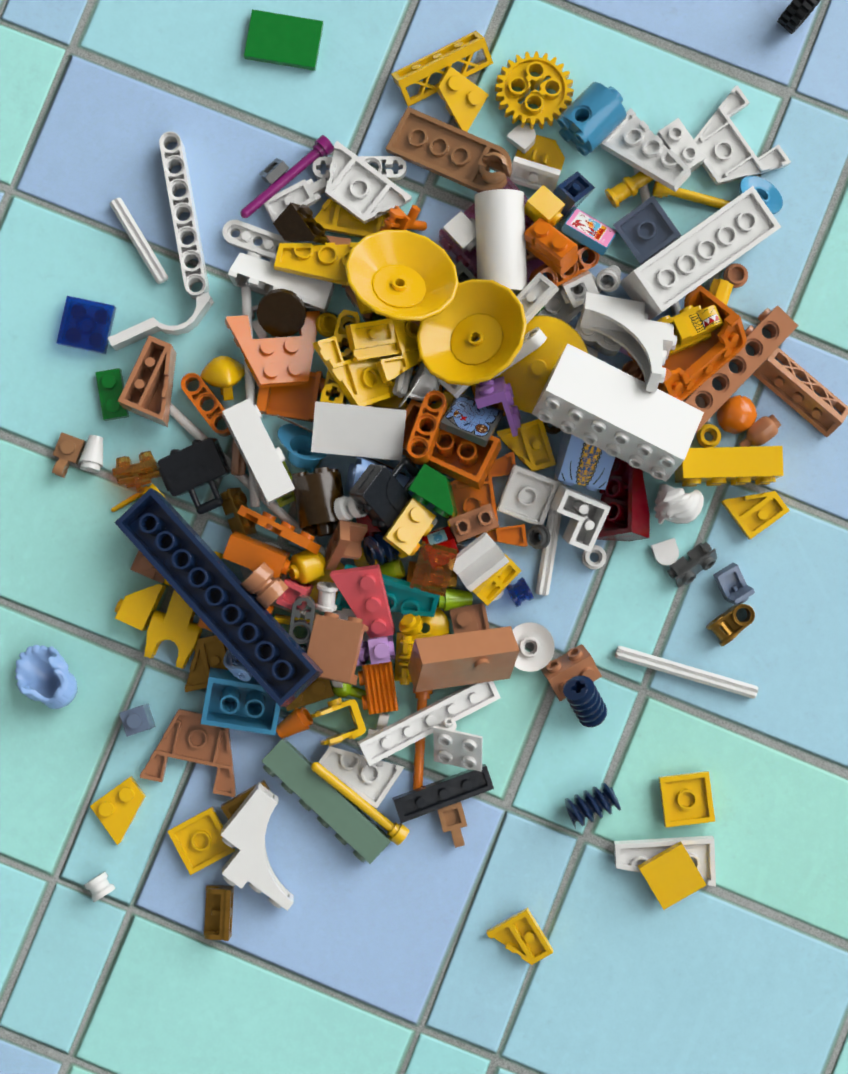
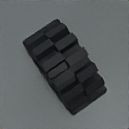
(796, 14)

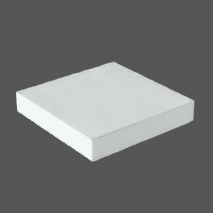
(527, 495)

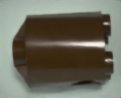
(316, 498)

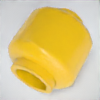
(307, 566)

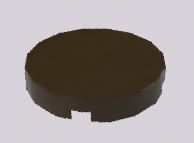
(281, 313)

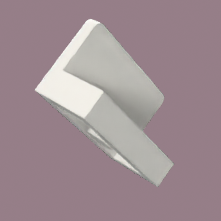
(479, 561)

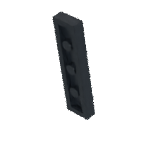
(442, 793)

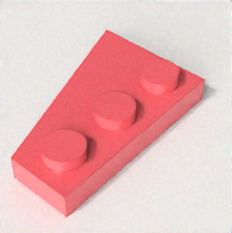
(367, 597)

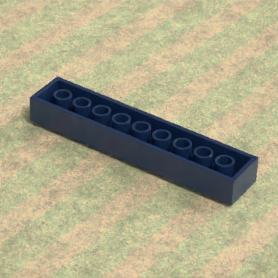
(218, 598)

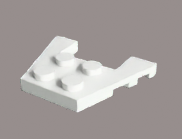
(726, 149)

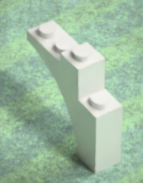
(629, 326)
(250, 861)

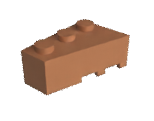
(151, 382)

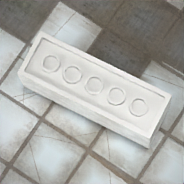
(701, 253)
(617, 413)

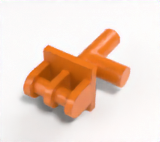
(400, 221)

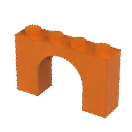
(251, 554)

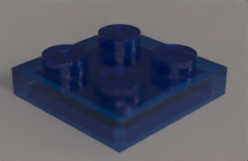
(86, 325)

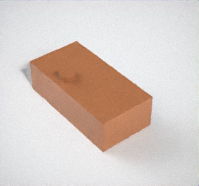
(462, 658)

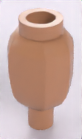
(761, 431)

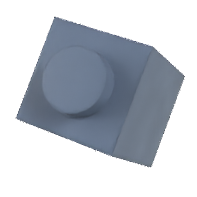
(137, 719)

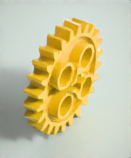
(519, 76)

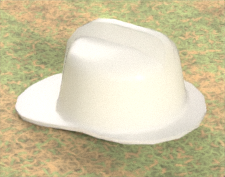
(421, 384)

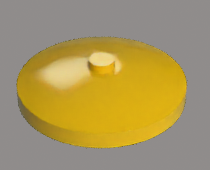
(533, 371)

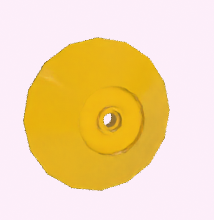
(401, 275)
(477, 310)

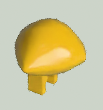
(223, 373)

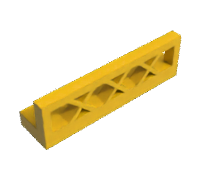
(438, 60)

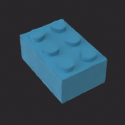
(238, 704)

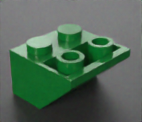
(436, 489)

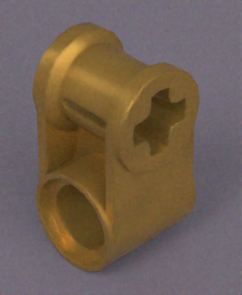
(730, 623)

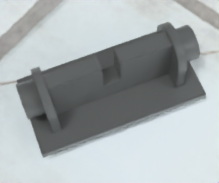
(685, 571)

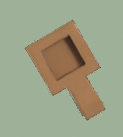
(67, 450)
(452, 819)

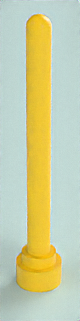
(660, 190)
(396, 831)

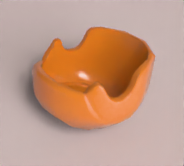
(737, 414)

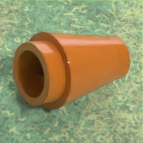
(294, 723)

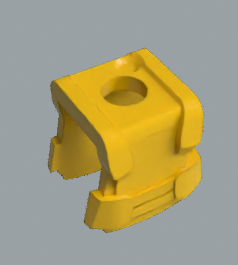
(356, 716)

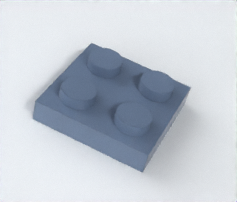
(647, 230)

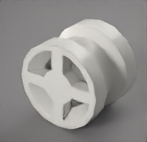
(99, 886)

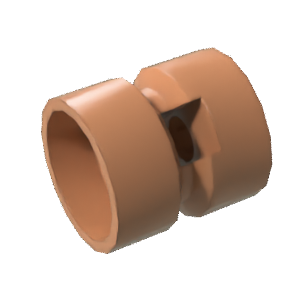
(264, 585)

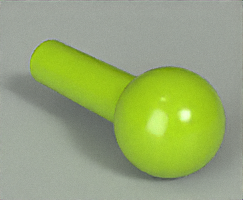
(348, 690)

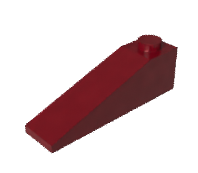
(628, 502)

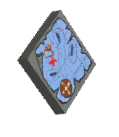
(470, 422)

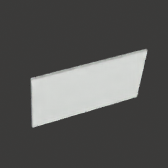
(358, 431)

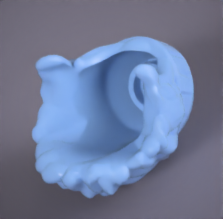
(45, 677)

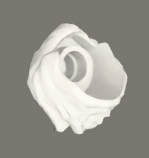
(676, 505)

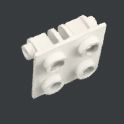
(457, 747)

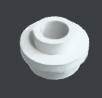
(601, 558)

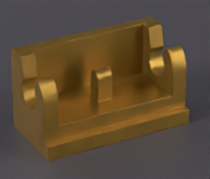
(218, 912)

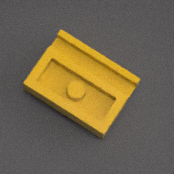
(372, 339)

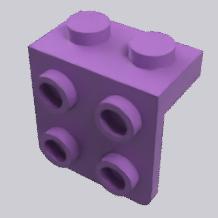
(498, 391)

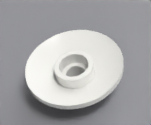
(542, 642)

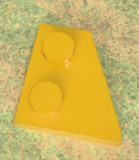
(755, 511)
(119, 808)

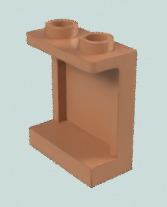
(336, 646)

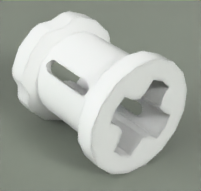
(326, 597)

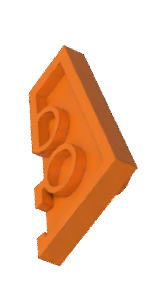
(284, 529)

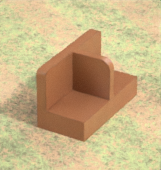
(345, 543)

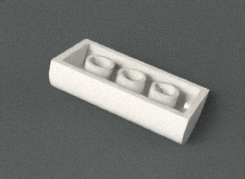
(501, 238)

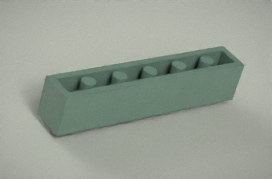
(332, 807)

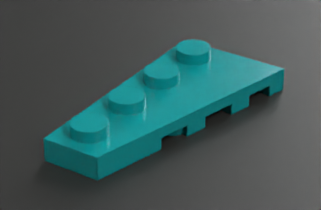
(401, 597)

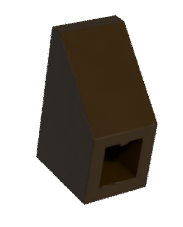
(299, 226)

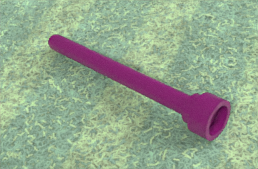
(322, 148)

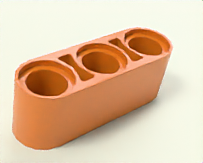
(578, 268)
(199, 396)
(427, 416)

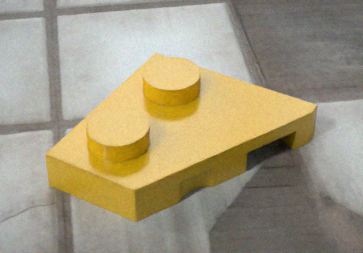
(461, 97)
(530, 445)
(522, 936)

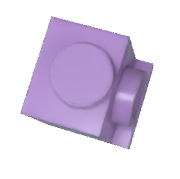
(381, 649)

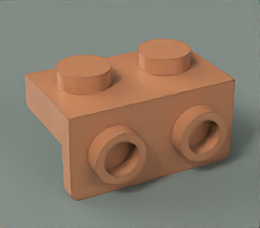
(573, 663)

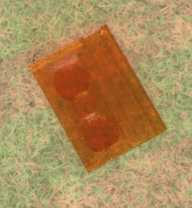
(433, 568)

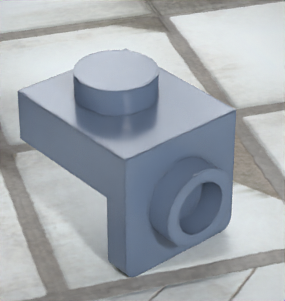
(733, 584)

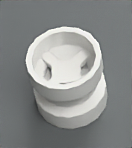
(347, 508)

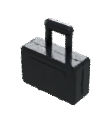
(193, 468)
(381, 494)

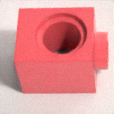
(295, 590)

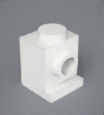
(577, 299)

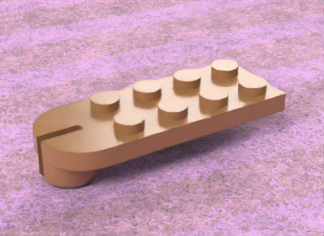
(450, 152)

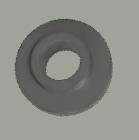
(533, 537)

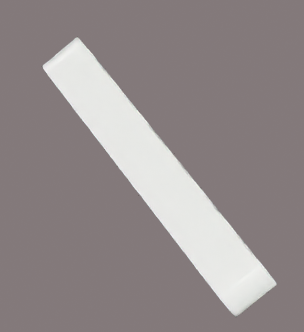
(183, 204)

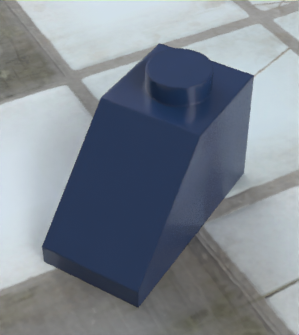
(572, 193)

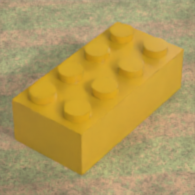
(731, 464)

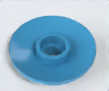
(765, 189)

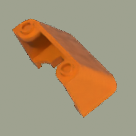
(696, 364)

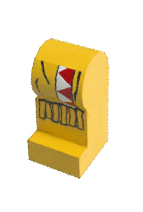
(697, 324)

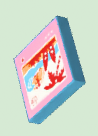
(589, 231)

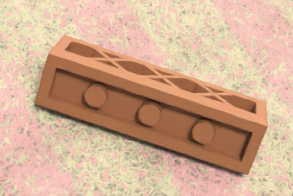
(801, 394)

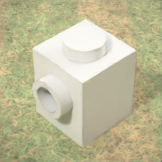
(462, 231)

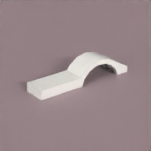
(152, 326)

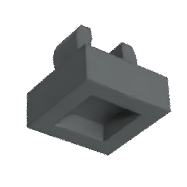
(274, 171)

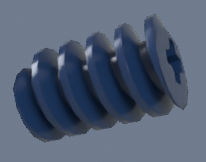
(377, 548)
(585, 701)
(591, 804)

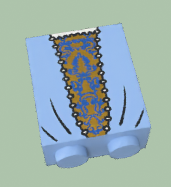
(582, 463)

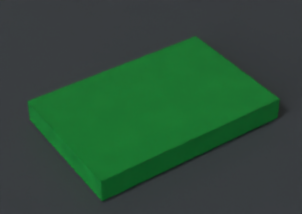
(283, 40)

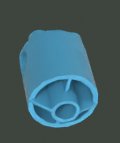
(592, 117)

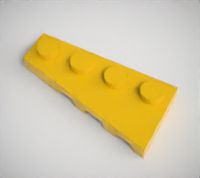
(314, 261)

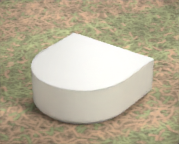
(522, 138)
(665, 552)

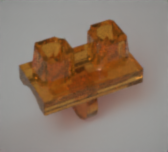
(136, 474)

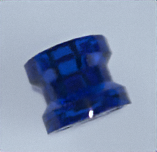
(519, 592)

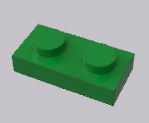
(110, 387)

